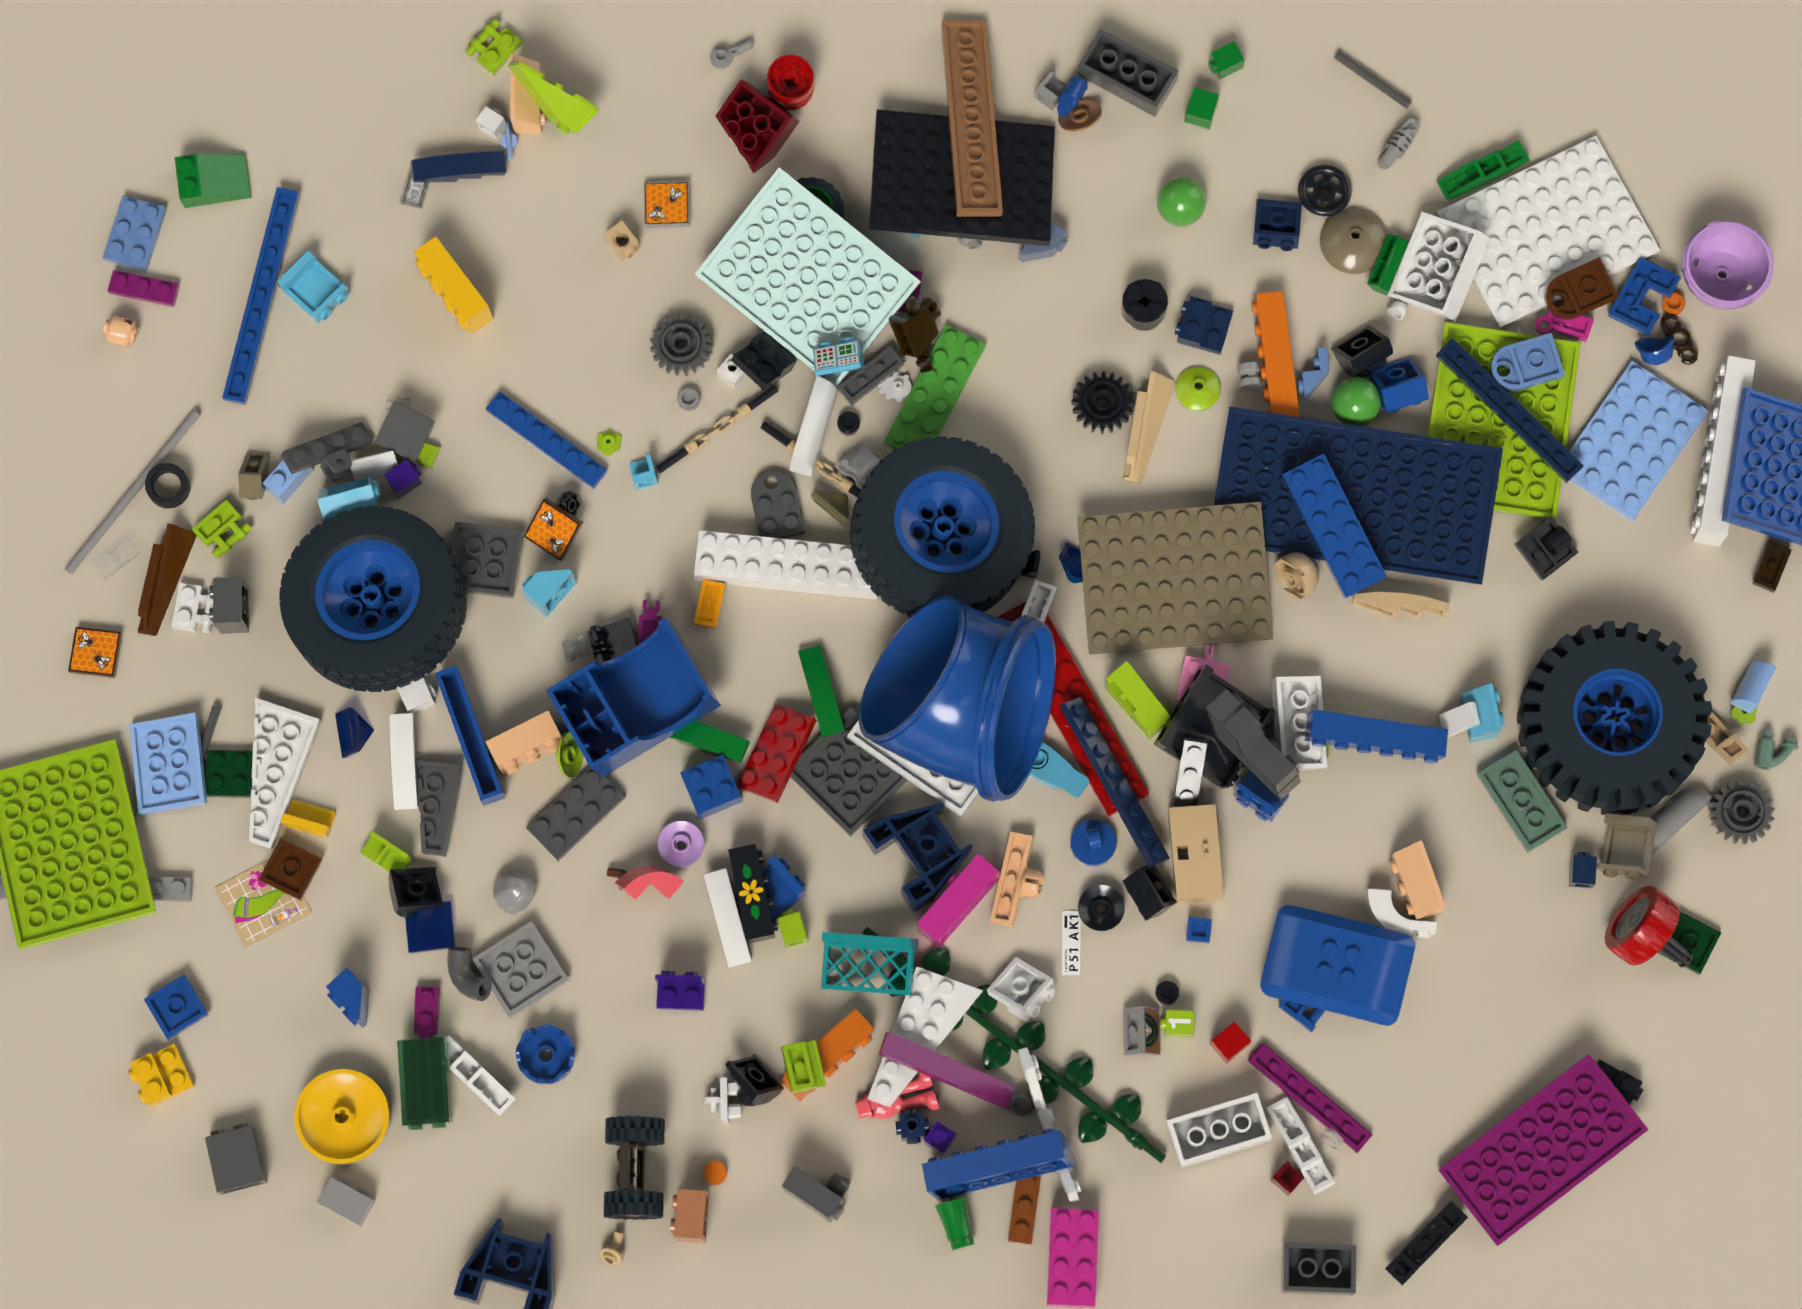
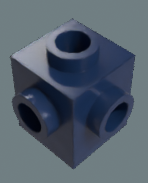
(912, 1136)

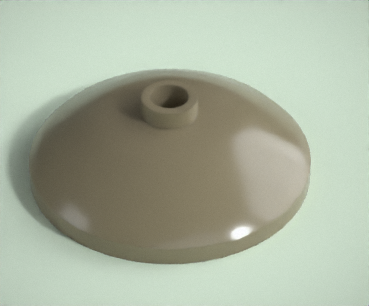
(1352, 254)

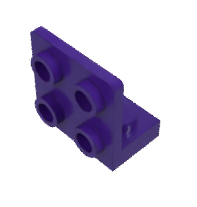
(680, 991)

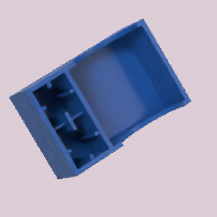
(633, 700)

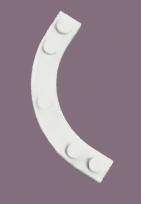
(1046, 1117)

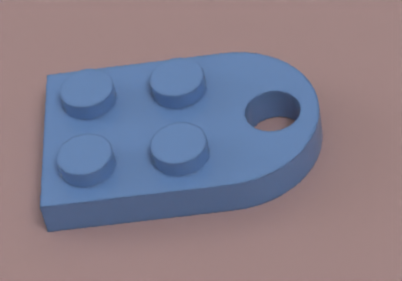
(1529, 363)

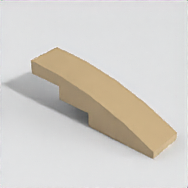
(1391, 602)

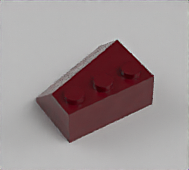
(755, 124)

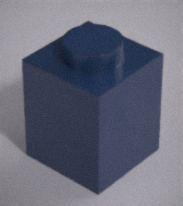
(1582, 870)

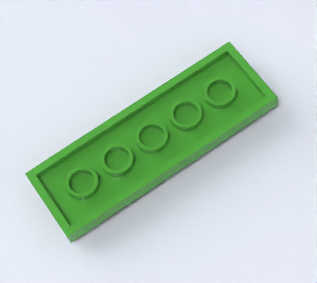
(937, 390)

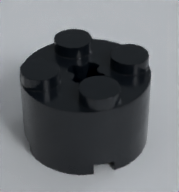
(1146, 292)

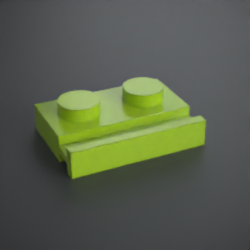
(803, 1066)

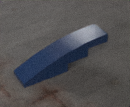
(458, 166)

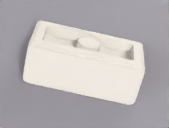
(374, 465)

